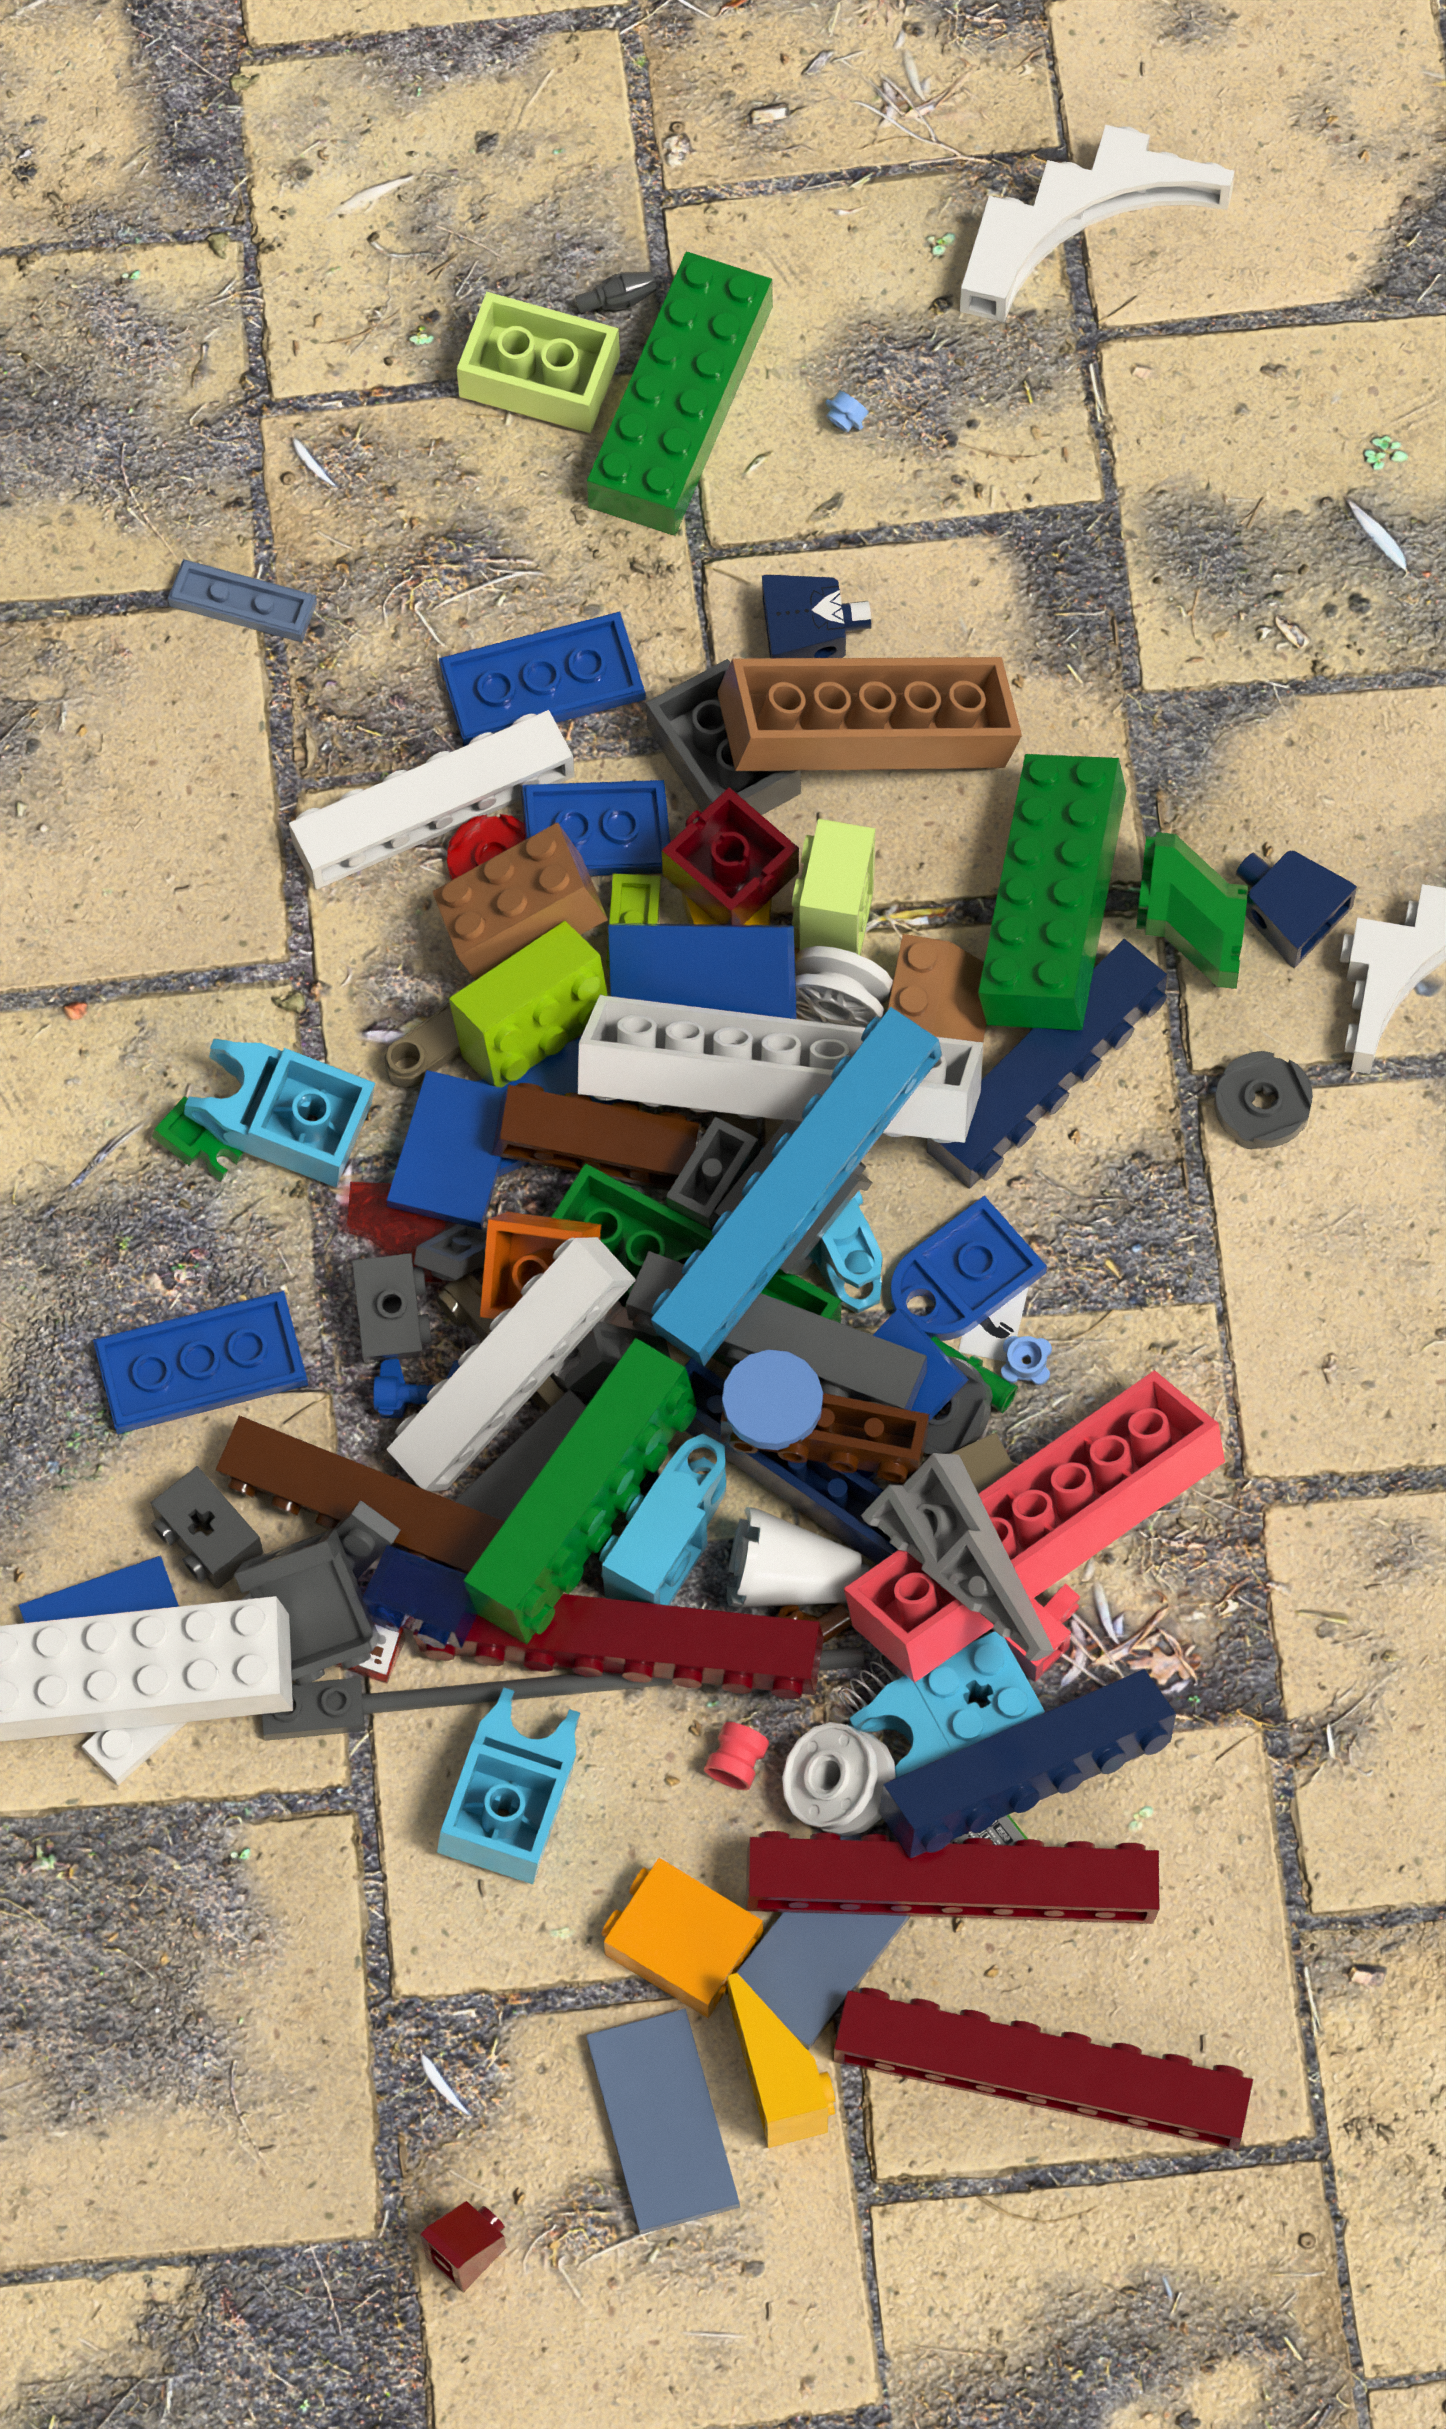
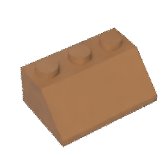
(939, 988)

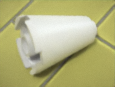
(787, 1564)

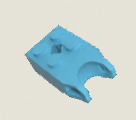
(274, 1105)
(846, 1252)
(666, 1528)
(937, 1708)
(510, 1775)

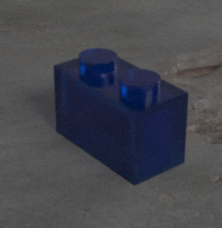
(421, 1598)

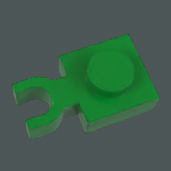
(191, 1140)

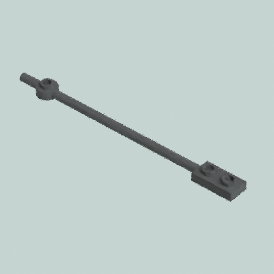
(340, 1706)

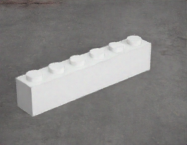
(430, 798)
(510, 1363)

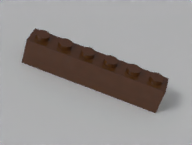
(331, 1485)

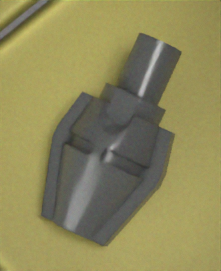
(618, 292)

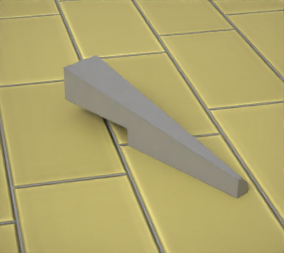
(952, 1536)

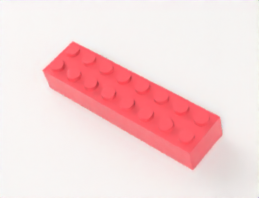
(1048, 1517)

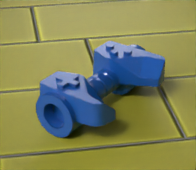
(392, 1393)

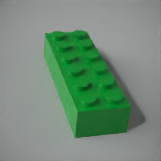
(680, 393)
(1052, 892)
(638, 1224)
(582, 1492)

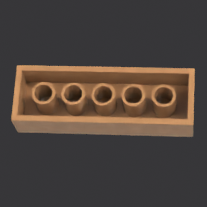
(868, 713)

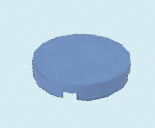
(772, 1399)

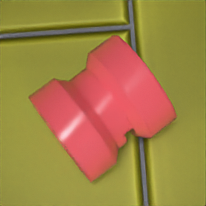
(736, 1756)

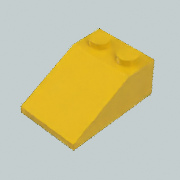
(782, 2073)

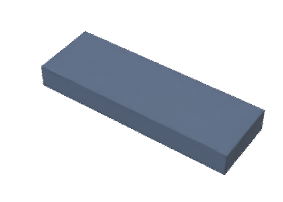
(242, 600)

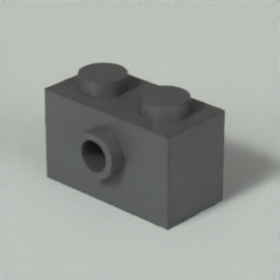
(389, 1308)

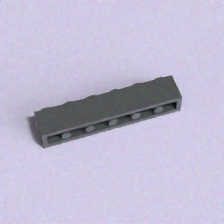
(844, 1358)

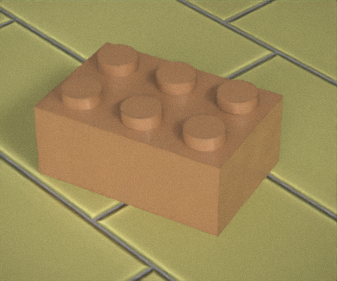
(518, 900)

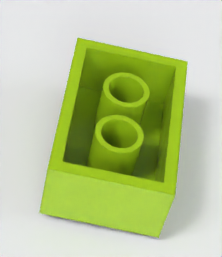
(528, 1005)

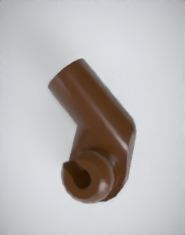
(831, 1622)

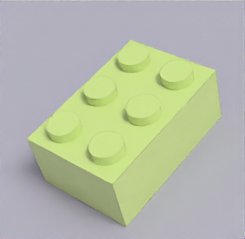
(538, 362)
(835, 887)

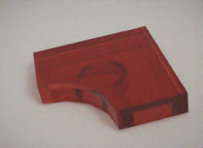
(387, 1227)

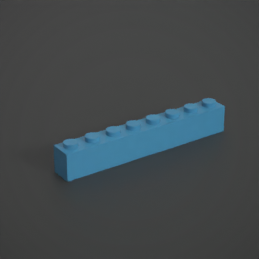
(795, 1186)

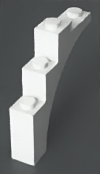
(1070, 198)
(1388, 964)

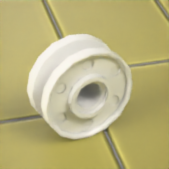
(839, 987)
(837, 1778)

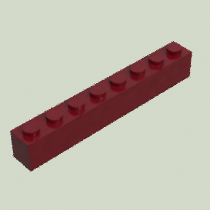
(658, 1642)
(954, 1882)
(1043, 2068)

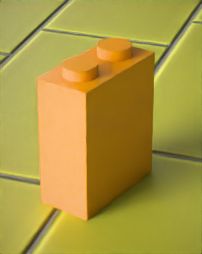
(681, 1936)

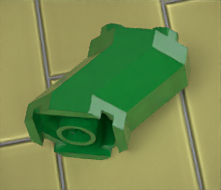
(1192, 908)

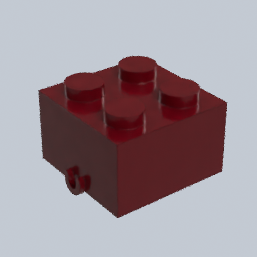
(730, 860)

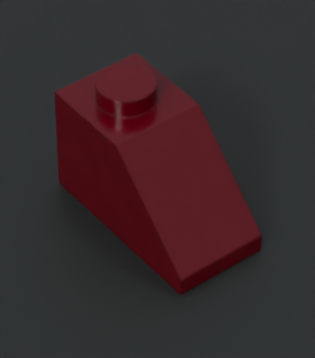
(464, 2243)

